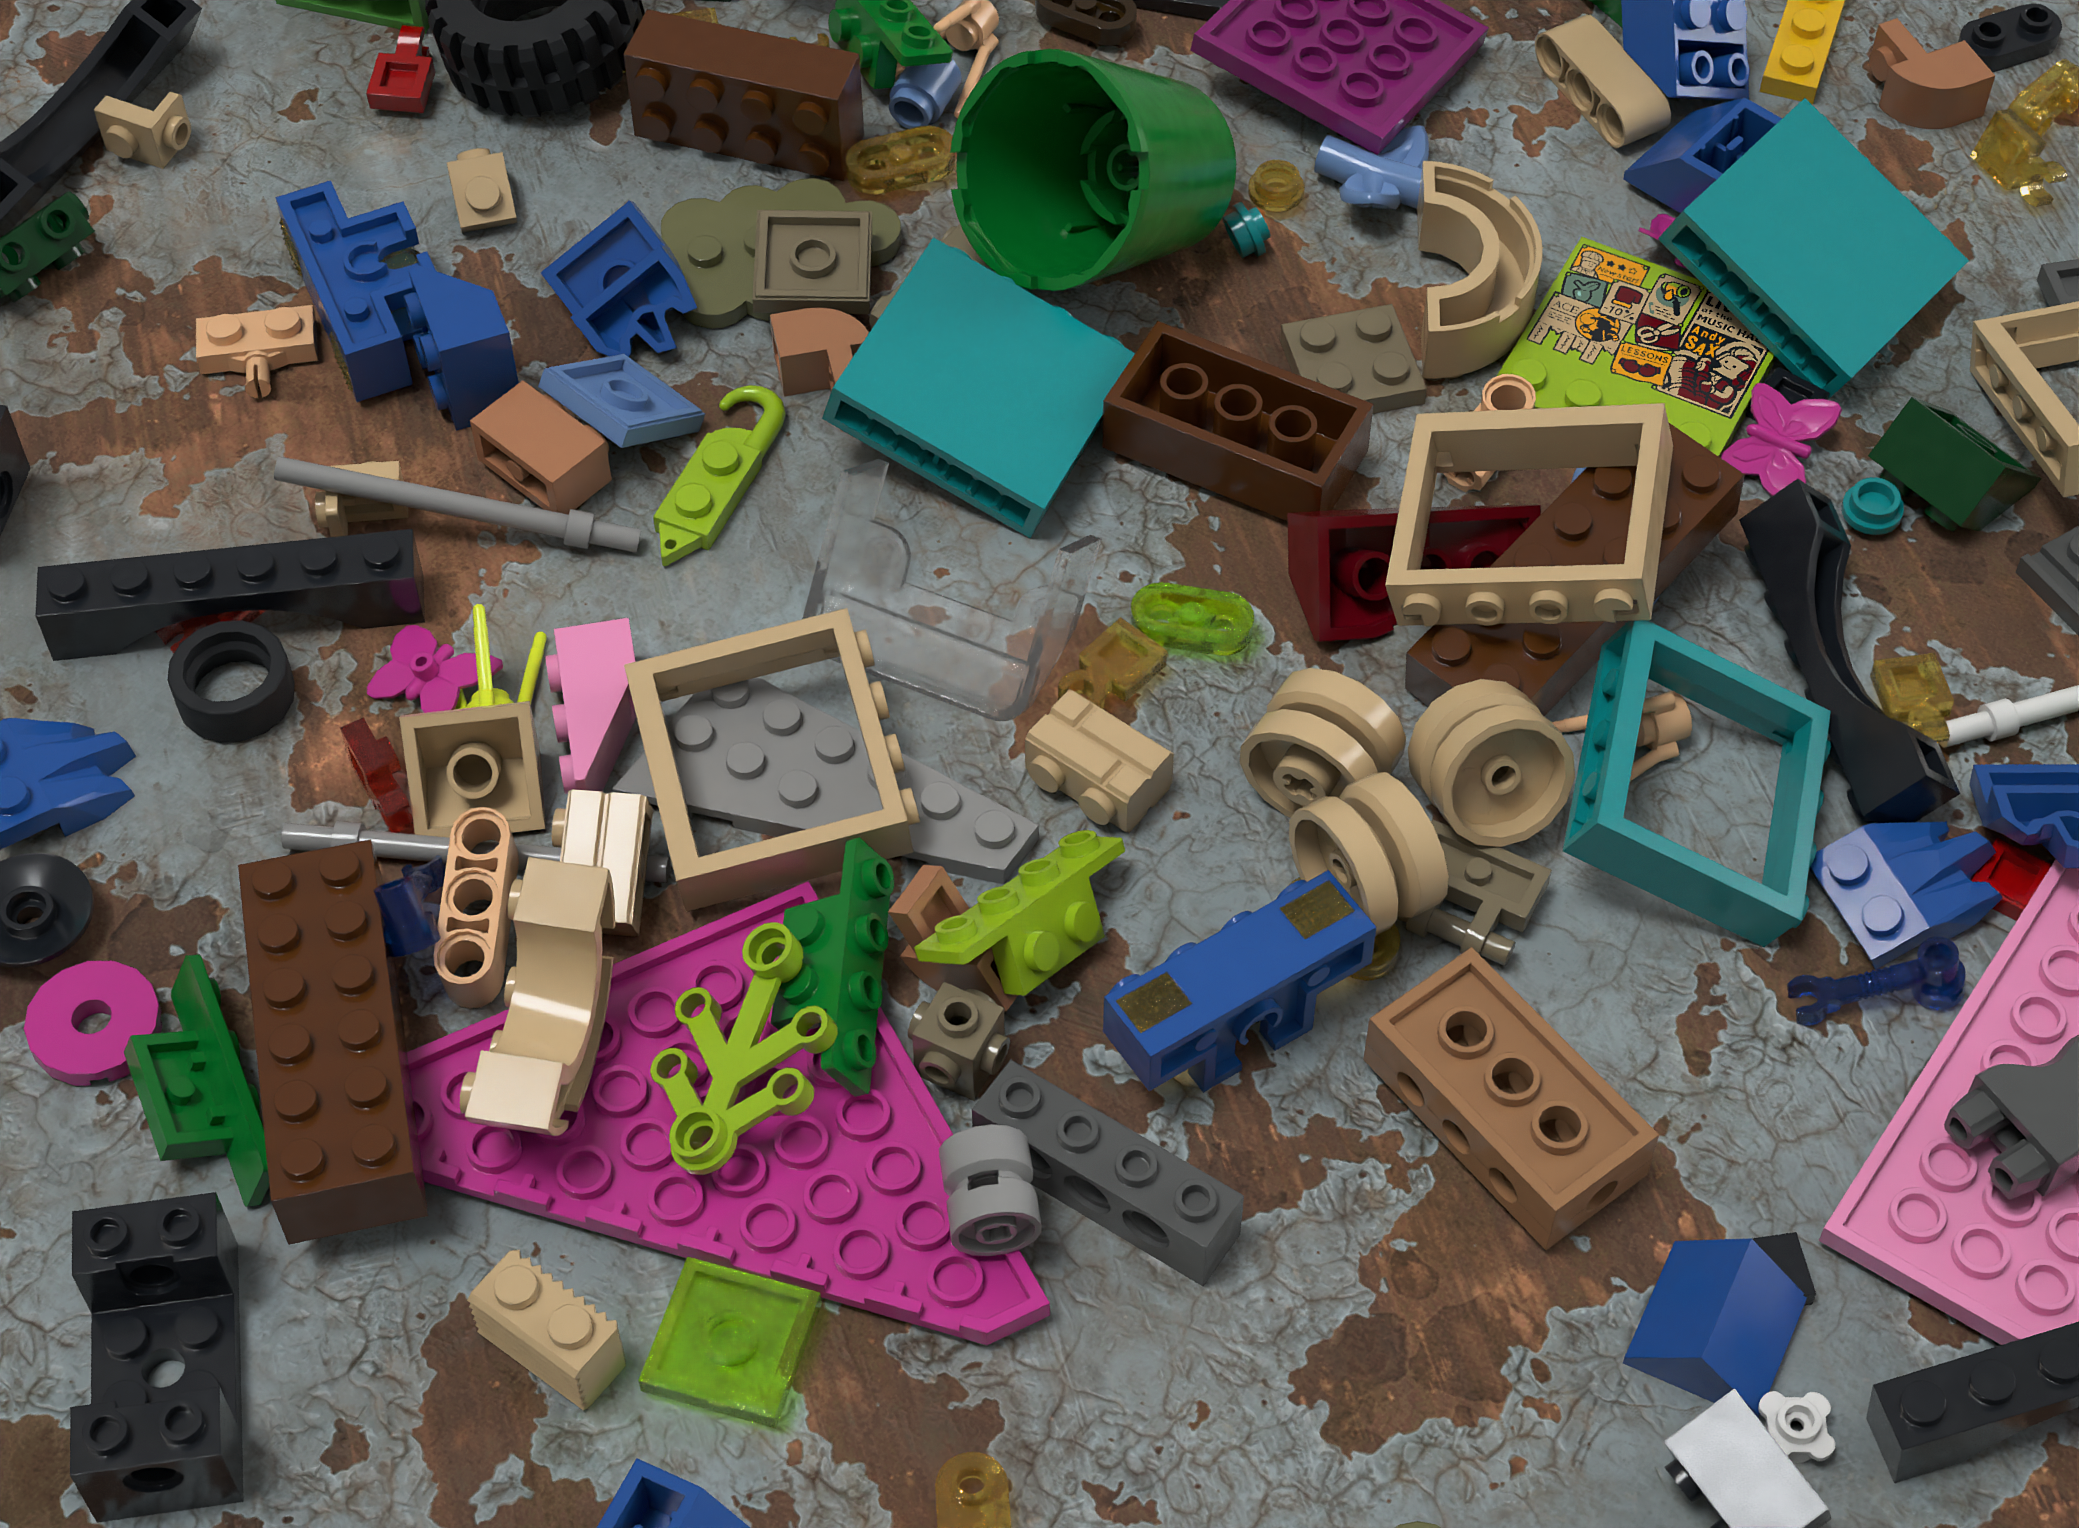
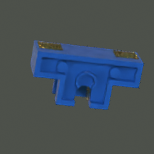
(356, 282)
(1250, 972)

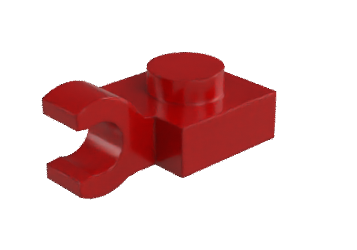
(403, 78)

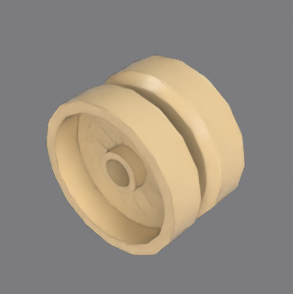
(1319, 739)
(1491, 763)
(1375, 847)

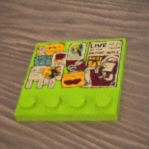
(1640, 336)

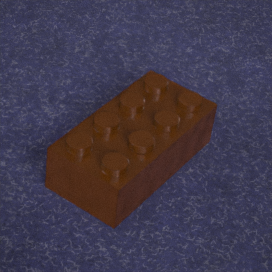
(744, 94)
(1235, 424)

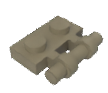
(1490, 883)

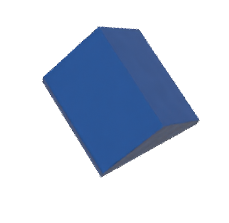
(1717, 1320)

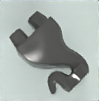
(2030, 1119)

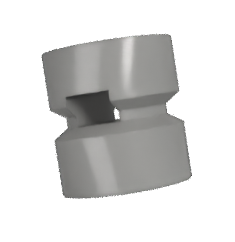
(989, 1190)

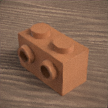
(541, 449)

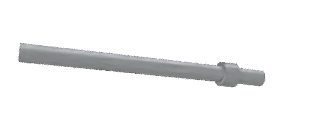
(576, 528)
(423, 846)

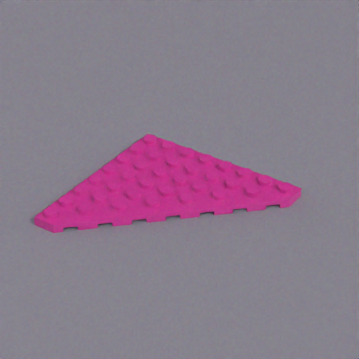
(811, 1199)

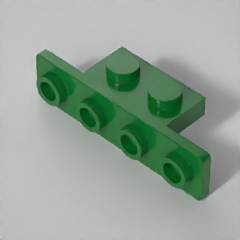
(886, 34)
(843, 964)
(197, 1087)

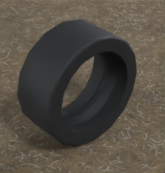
(215, 647)

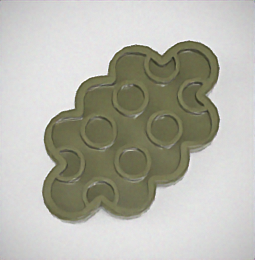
(718, 242)

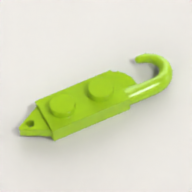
(716, 477)

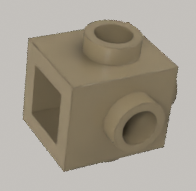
(959, 1039)

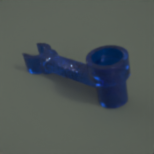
(400, 903)
(1934, 978)

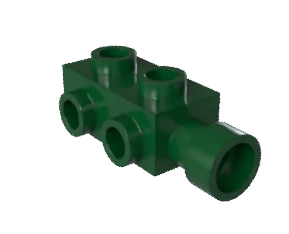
(42, 239)

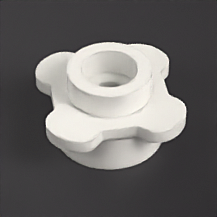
(1808, 1410)

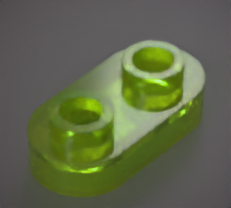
(1193, 618)

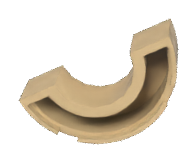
(1500, 250)
(554, 1000)

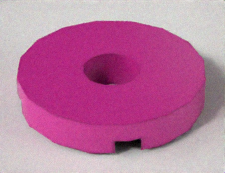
(73, 996)

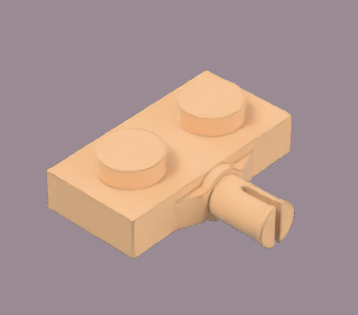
(256, 343)

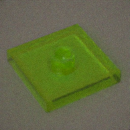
(730, 1342)

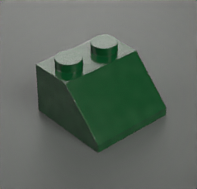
(1950, 467)

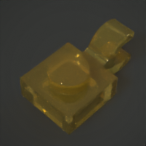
(1914, 692)

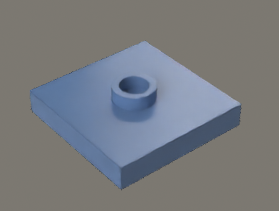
(622, 400)

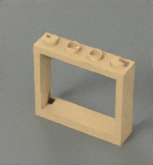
(2005, 365)
(1528, 441)
(794, 855)

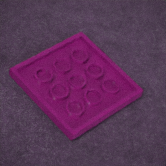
(1344, 61)

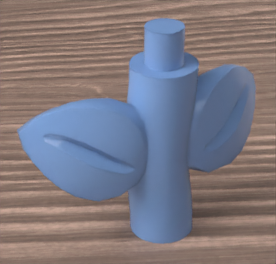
(1376, 179)

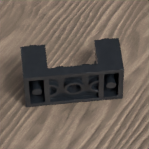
(158, 1292)

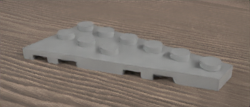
(790, 767)

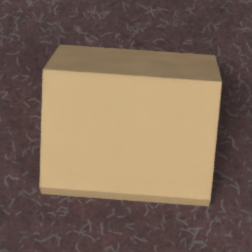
(471, 762)

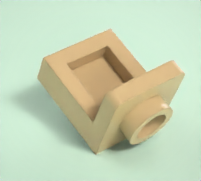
(144, 133)
(481, 190)
(338, 509)

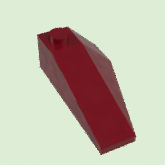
(1344, 557)

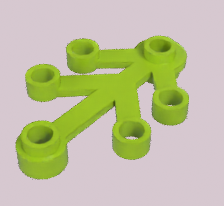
(741, 1058)

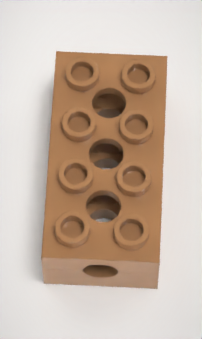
(1509, 1097)

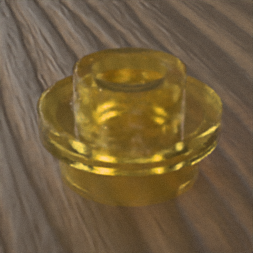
(1276, 186)

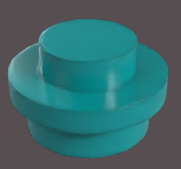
(1246, 230)
(1873, 506)

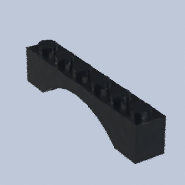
(119, 66)
(1803, 560)
(113, 602)
(1973, 1401)

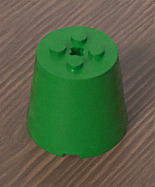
(1086, 168)

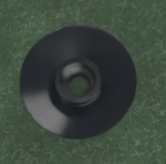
(43, 889)

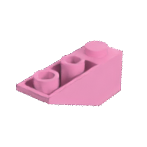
(595, 697)

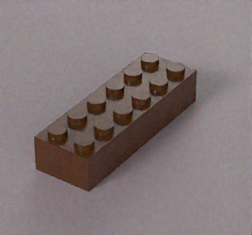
(1579, 528)
(330, 1045)

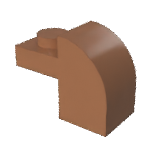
(1930, 87)
(813, 347)
(917, 911)

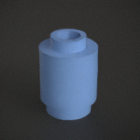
(923, 93)

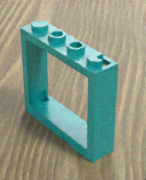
(1656, 864)

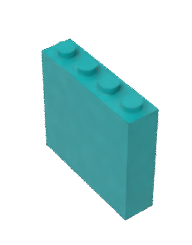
(1813, 249)
(978, 386)

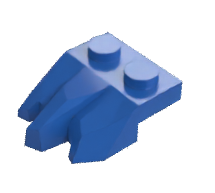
(621, 284)
(58, 776)
(2031, 805)
(1905, 884)

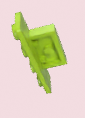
(1034, 919)

